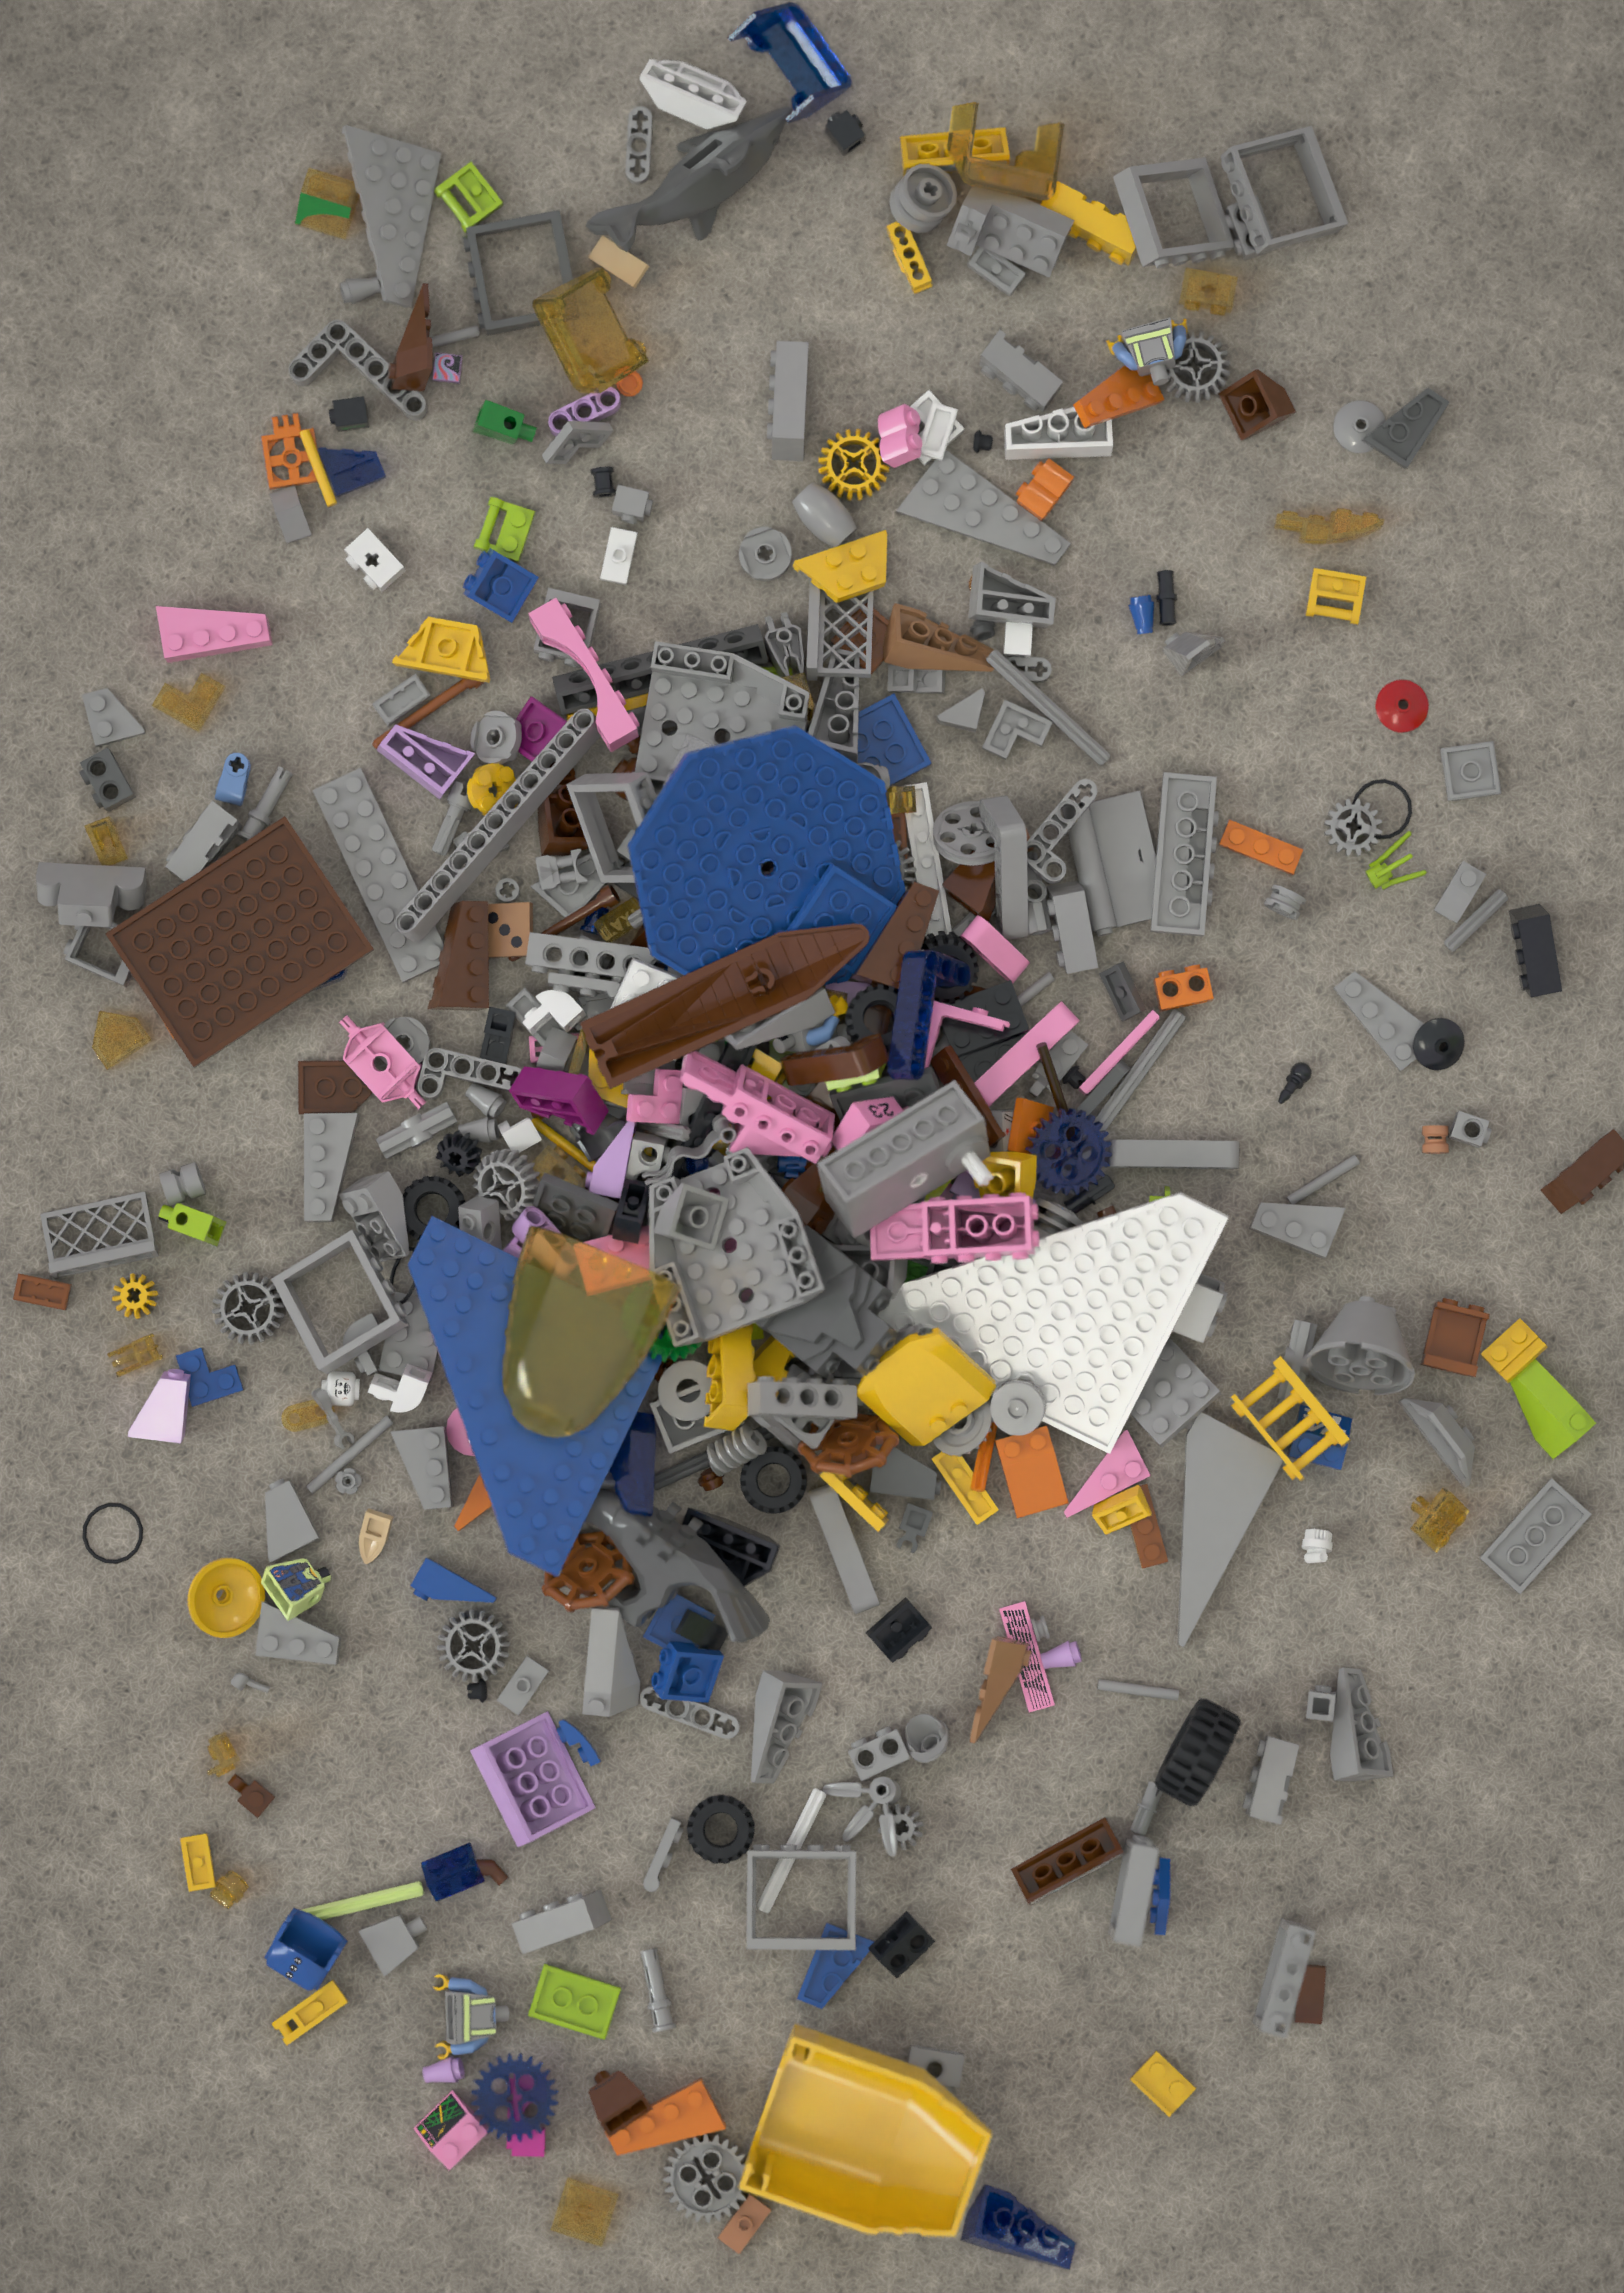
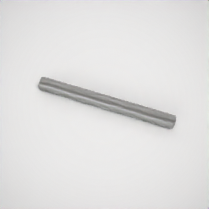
(1048, 707)
(1140, 1069)

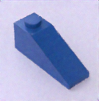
(442, 1584)

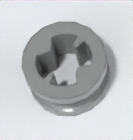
(515, 893)
(1040, 1628)

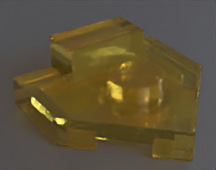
(117, 1038)

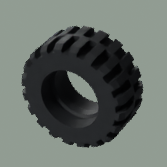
(1197, 1752)

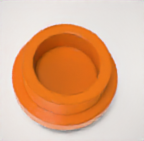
(630, 385)

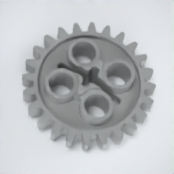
(685, 2190)

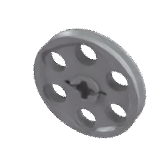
(963, 835)

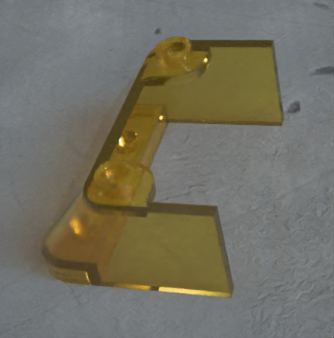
(1034, 171)

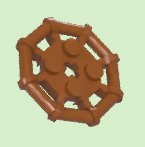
(862, 1444)
(592, 1581)

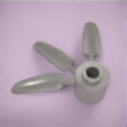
(866, 1813)

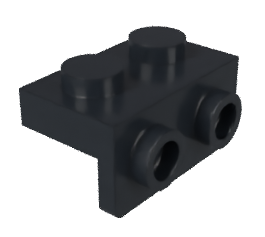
(899, 1630)

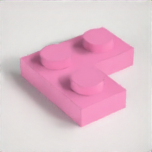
(664, 1103)

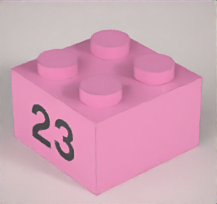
(863, 1118)

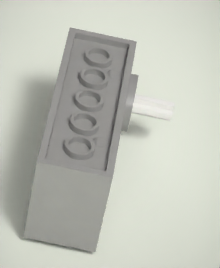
(906, 1159)

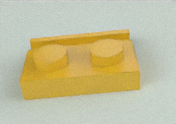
(1513, 1350)
(1162, 2083)

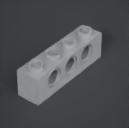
(841, 1397)

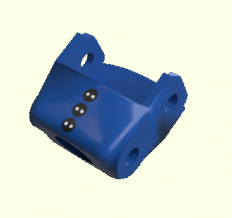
(305, 1949)

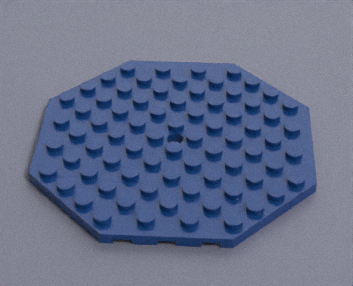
(745, 805)

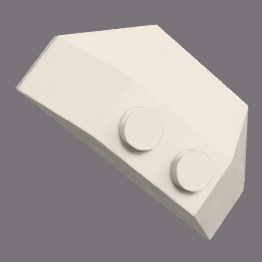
(692, 93)

